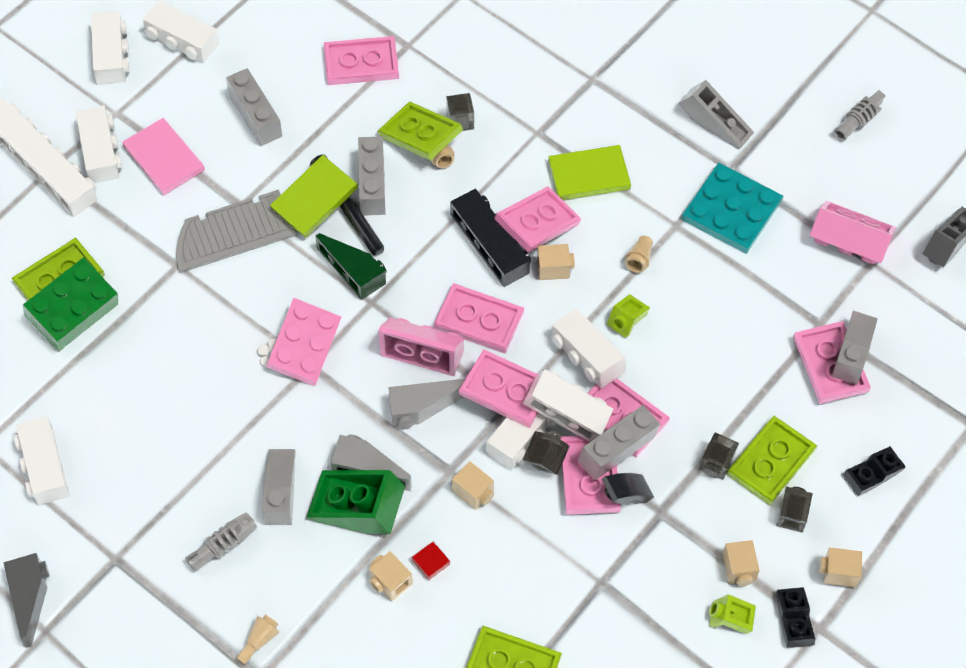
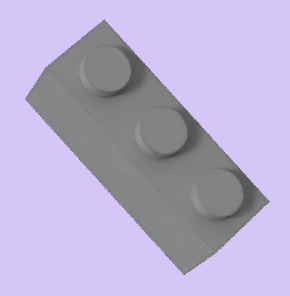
(254, 107)
(371, 175)
(618, 442)

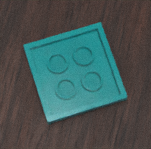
(732, 208)

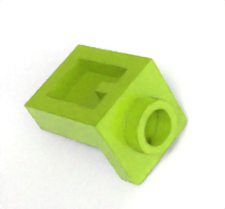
(626, 315)
(732, 613)

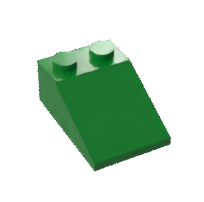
(357, 500)

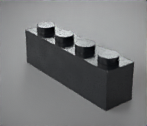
(489, 238)

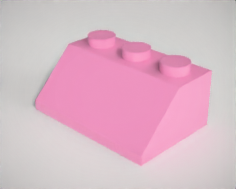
(852, 232)
(421, 345)

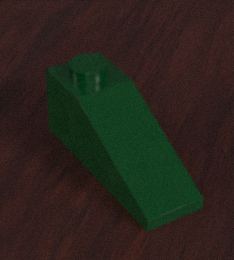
(353, 265)

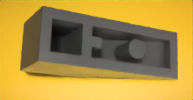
(947, 239)
(27, 591)

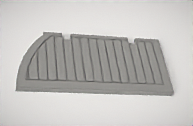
(230, 232)

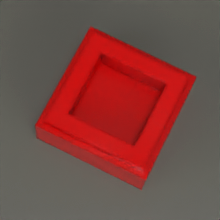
(430, 560)

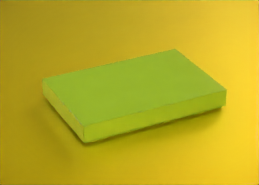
(420, 130)
(589, 172)
(314, 196)
(50, 267)
(772, 460)
(503, 650)

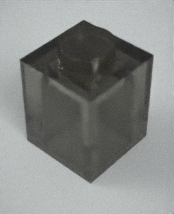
(460, 109)
(546, 452)
(718, 456)
(794, 509)

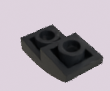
(875, 471)
(627, 487)
(795, 618)

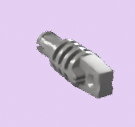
(860, 115)
(221, 541)

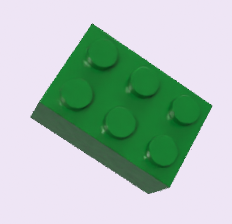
(70, 304)

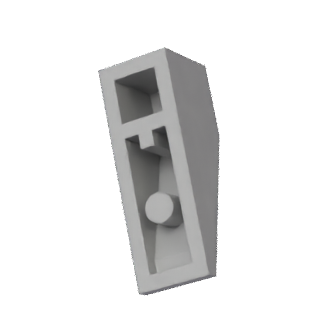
(715, 114)
(855, 347)
(419, 402)
(359, 454)
(279, 487)

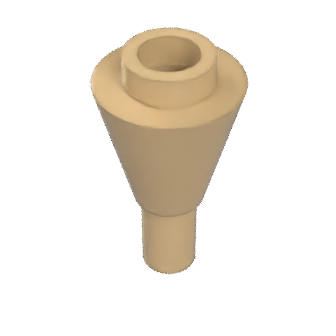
(261, 633)

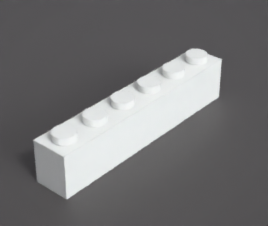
(44, 161)

